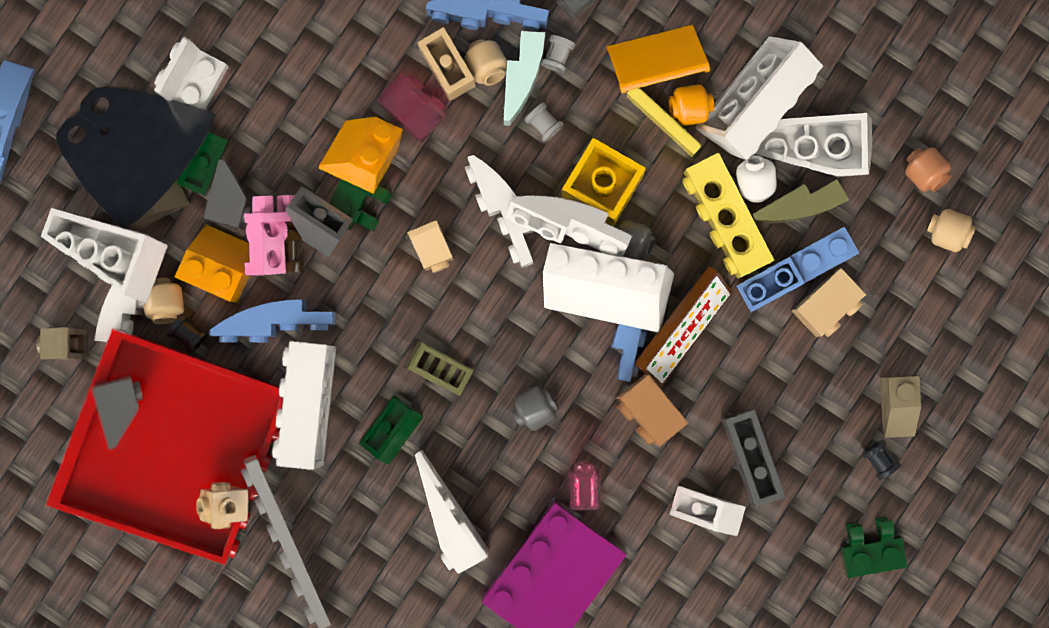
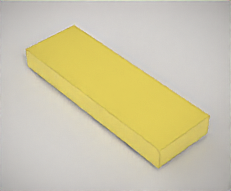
(664, 121)

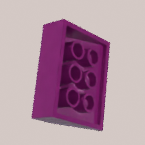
(553, 573)

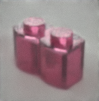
(412, 107)
(584, 487)

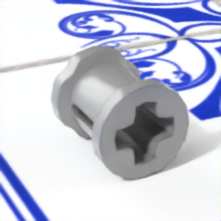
(557, 54)
(544, 122)

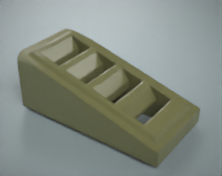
(462, 379)

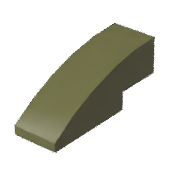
(802, 204)

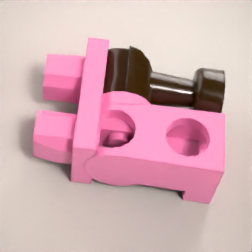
(271, 238)

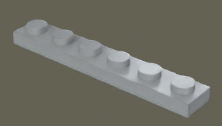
(278, 531)

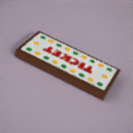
(684, 326)

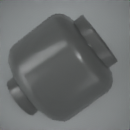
(641, 241)
(535, 408)

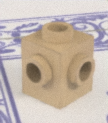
(223, 505)

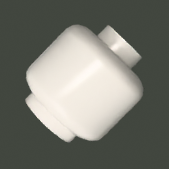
(756, 179)

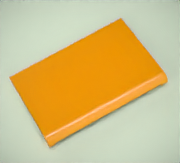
(658, 58)

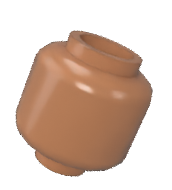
(928, 169)

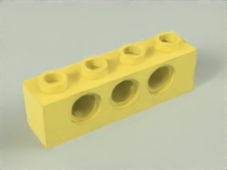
(715, 172)

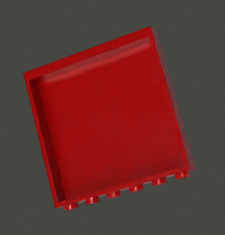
(185, 436)

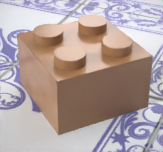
(651, 411)

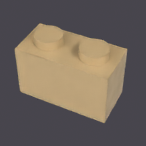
(446, 64)
(829, 303)

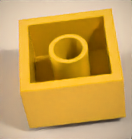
(603, 180)

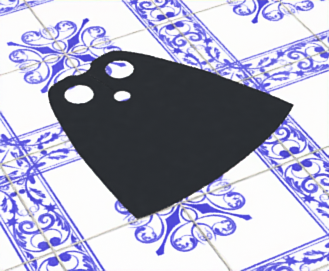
(140, 155)

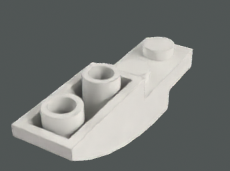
(495, 198)
(561, 217)
(117, 313)

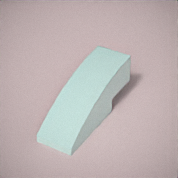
(522, 74)

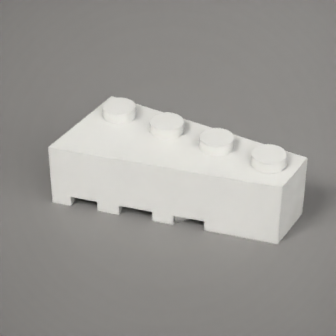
(113, 253)

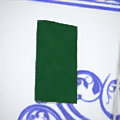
(391, 430)

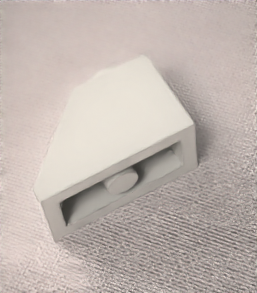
(707, 511)

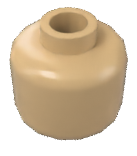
(486, 62)
(951, 230)
(164, 302)

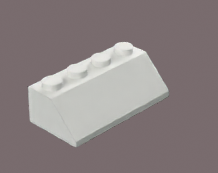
(760, 96)
(606, 287)
(305, 405)

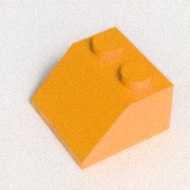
(362, 152)
(216, 264)

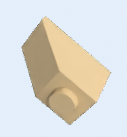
(431, 247)

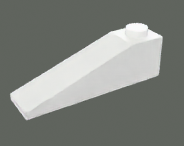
(823, 143)
(454, 530)

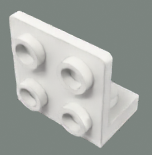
(190, 75)

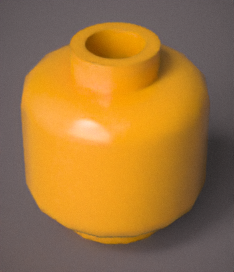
(690, 105)

